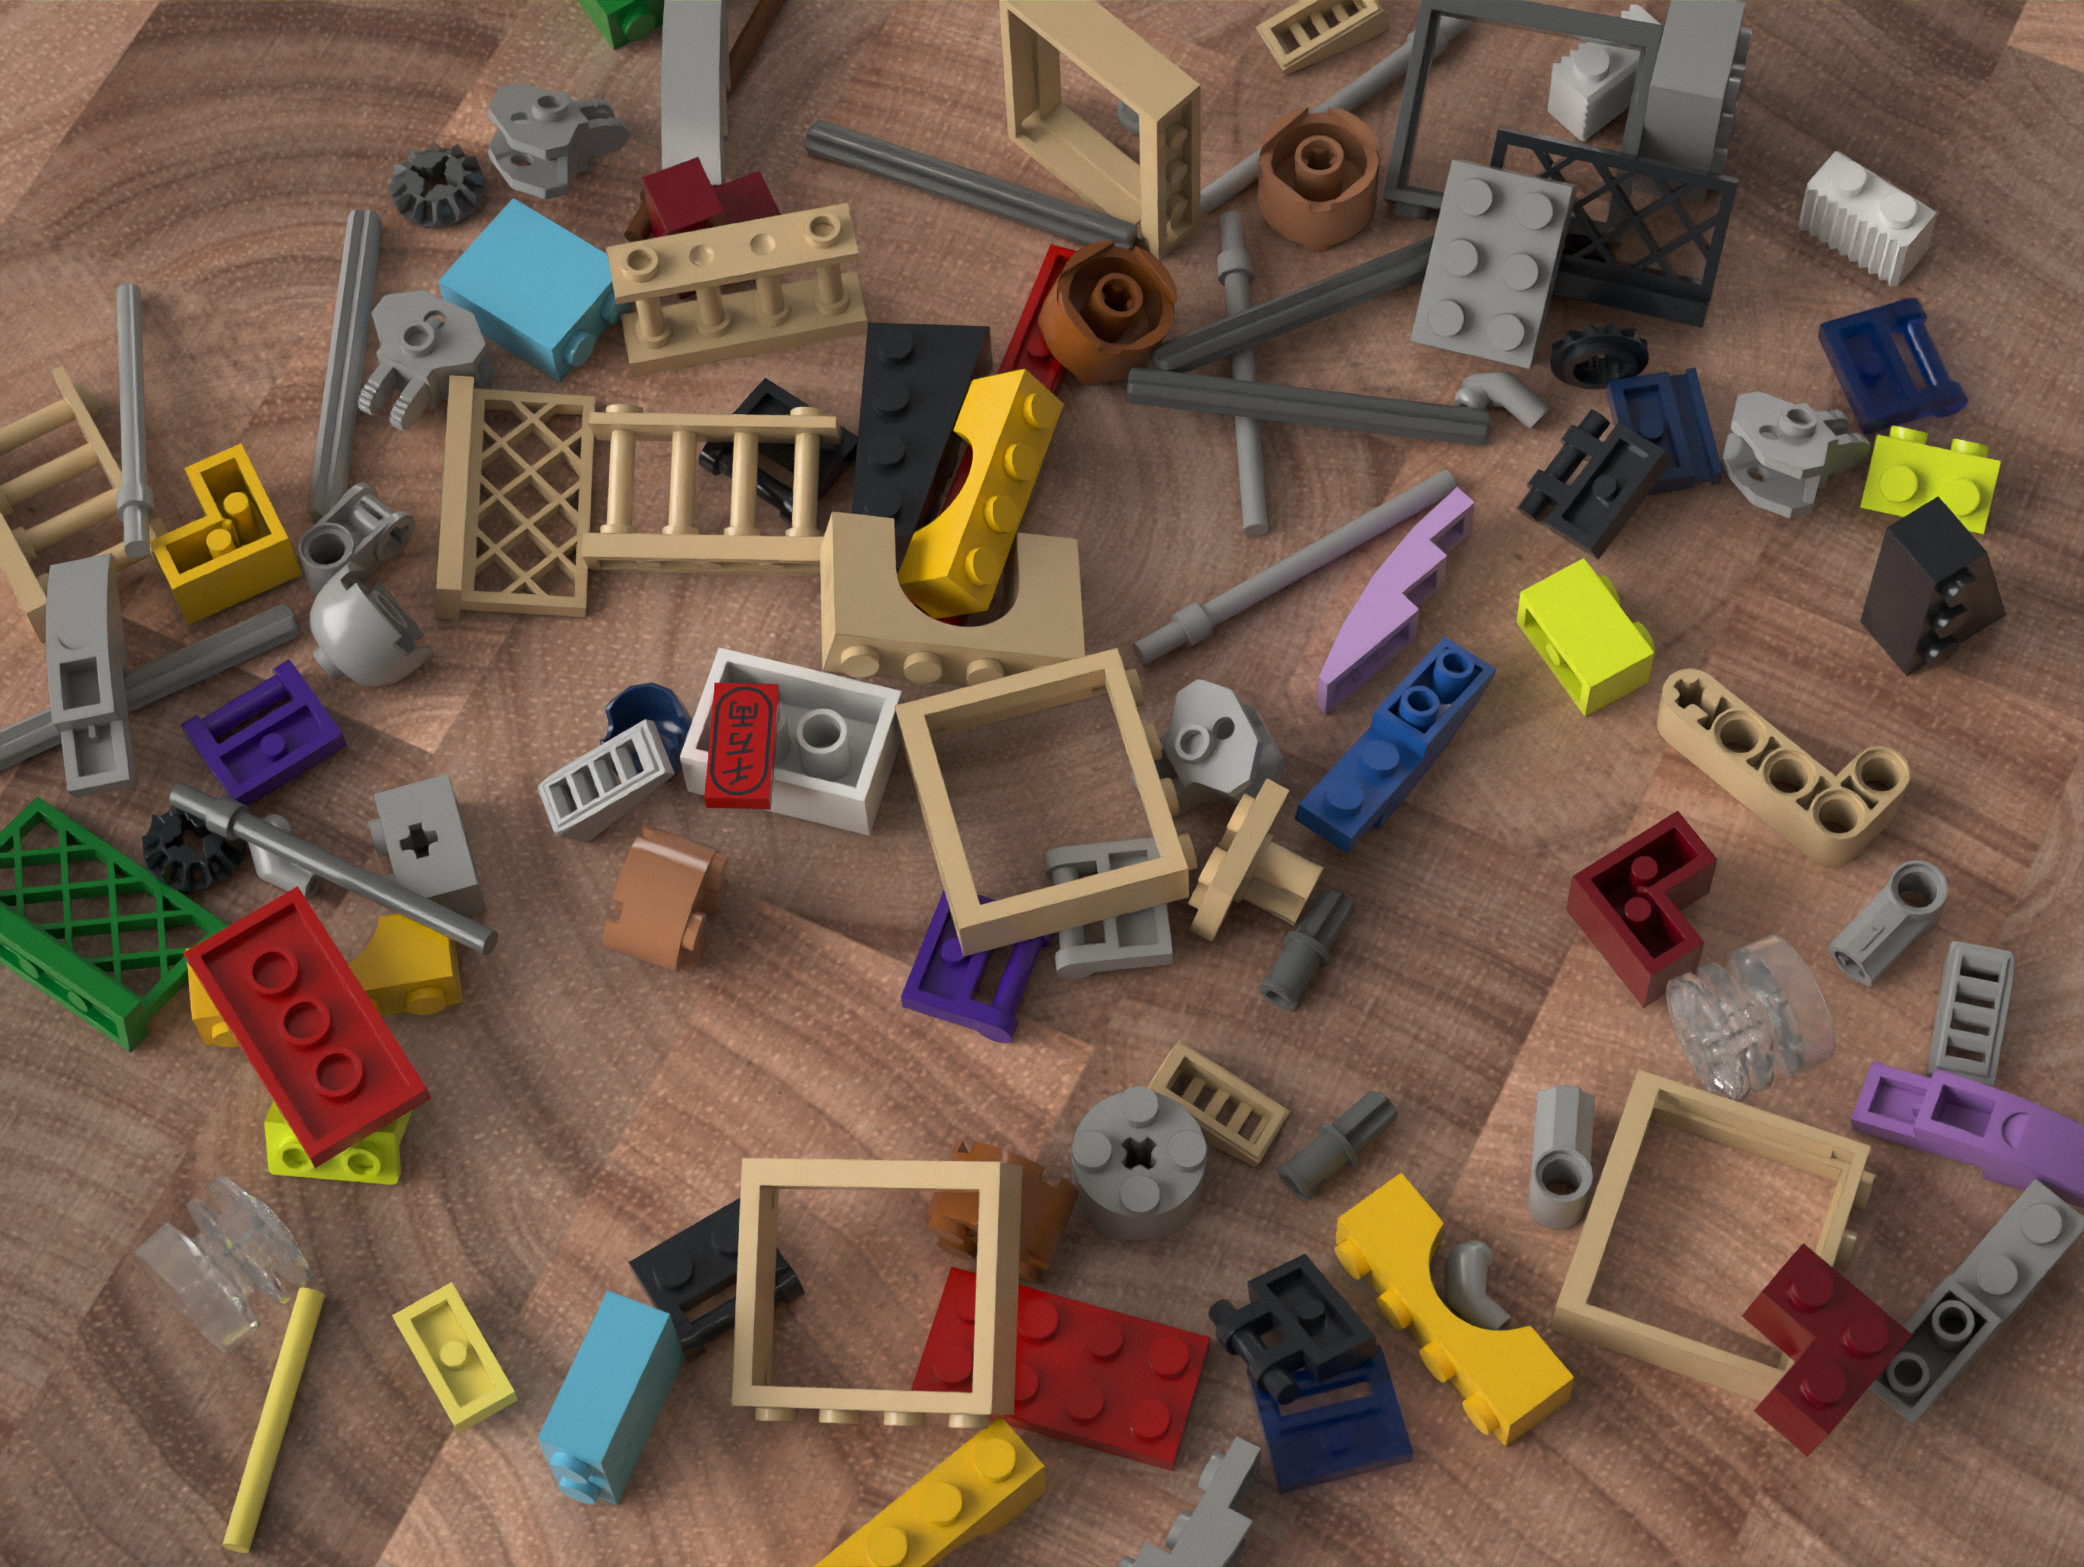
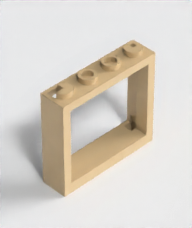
(1161, 192)
(1071, 902)
(1735, 1126)
(996, 1288)

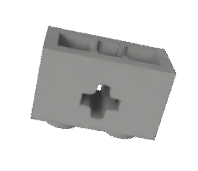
(422, 820)

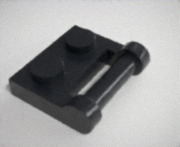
(774, 400)
(697, 1267)

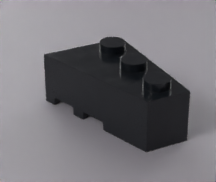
(1929, 589)

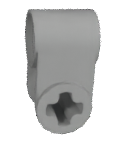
(354, 531)

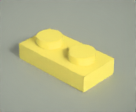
(455, 1358)

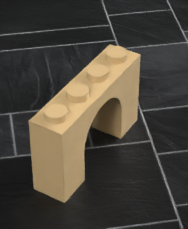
(880, 633)

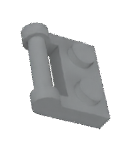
(1131, 938)

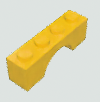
(962, 553)
(399, 970)
(1504, 1375)
(957, 1501)

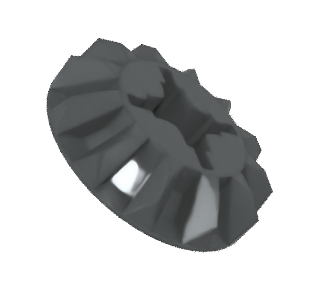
(444, 203)

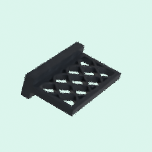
(1620, 283)

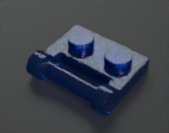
(1875, 373)
(1338, 1437)

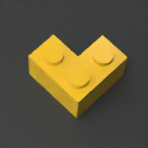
(233, 548)

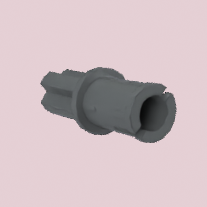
(1307, 949)
(1337, 1145)

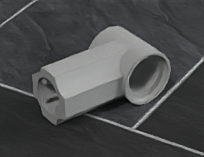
(1888, 924)
(1561, 1154)

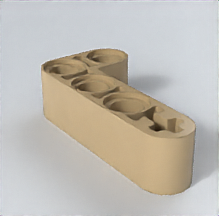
(1703, 715)

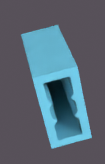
(535, 290)
(611, 1399)

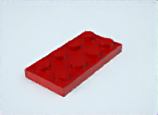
(307, 1026)
(1078, 1371)

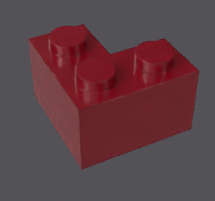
(685, 201)
(1634, 904)
(1833, 1337)

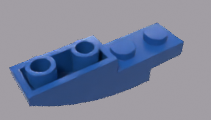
(1398, 747)

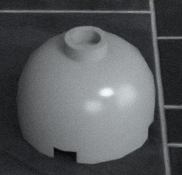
(364, 632)

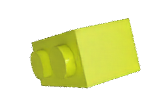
(1586, 636)

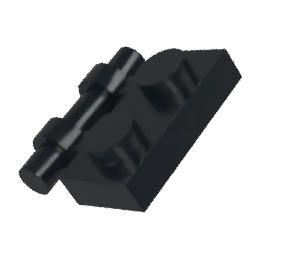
(1605, 491)
(1308, 1316)

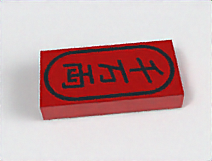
(742, 746)

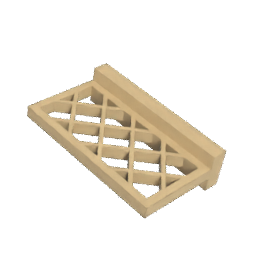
(462, 494)

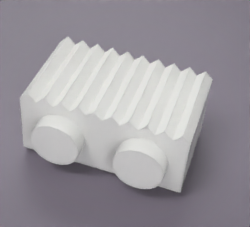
(1594, 83)
(1866, 219)

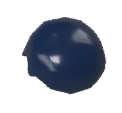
(654, 704)

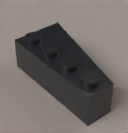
(907, 419)

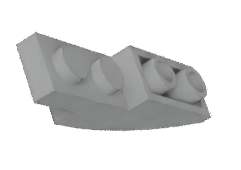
(86, 675)
(1979, 1300)
(1215, 1531)

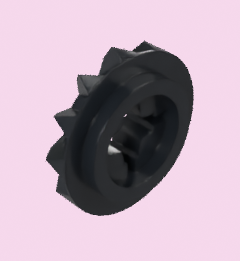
(1578, 359)
(176, 863)

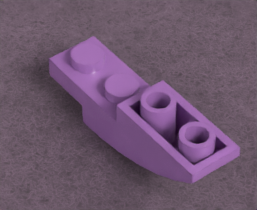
(1976, 1126)

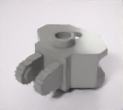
(551, 136)
(422, 354)
(1789, 449)
(1216, 748)

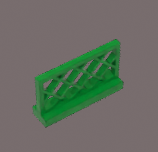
(55, 967)

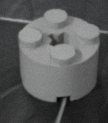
(1138, 1130)

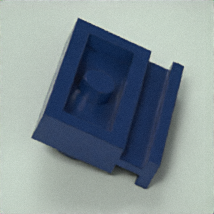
(1674, 417)

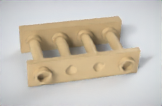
(745, 321)
(680, 545)
(21, 547)

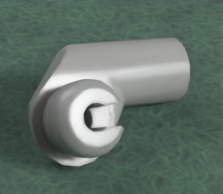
(1501, 390)
(280, 871)
(1466, 1286)

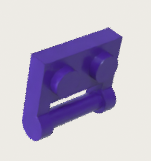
(272, 747)
(947, 983)

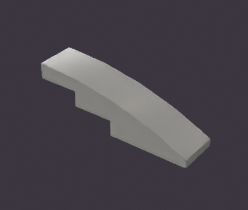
(695, 85)

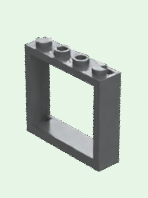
(1530, 17)

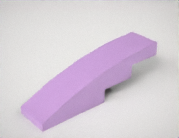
(1388, 610)

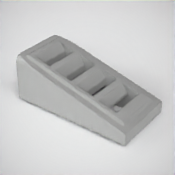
(569, 791)
(1981, 975)

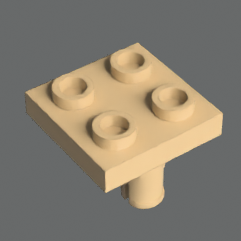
(1252, 867)

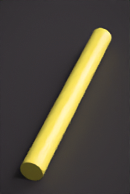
(273, 1420)

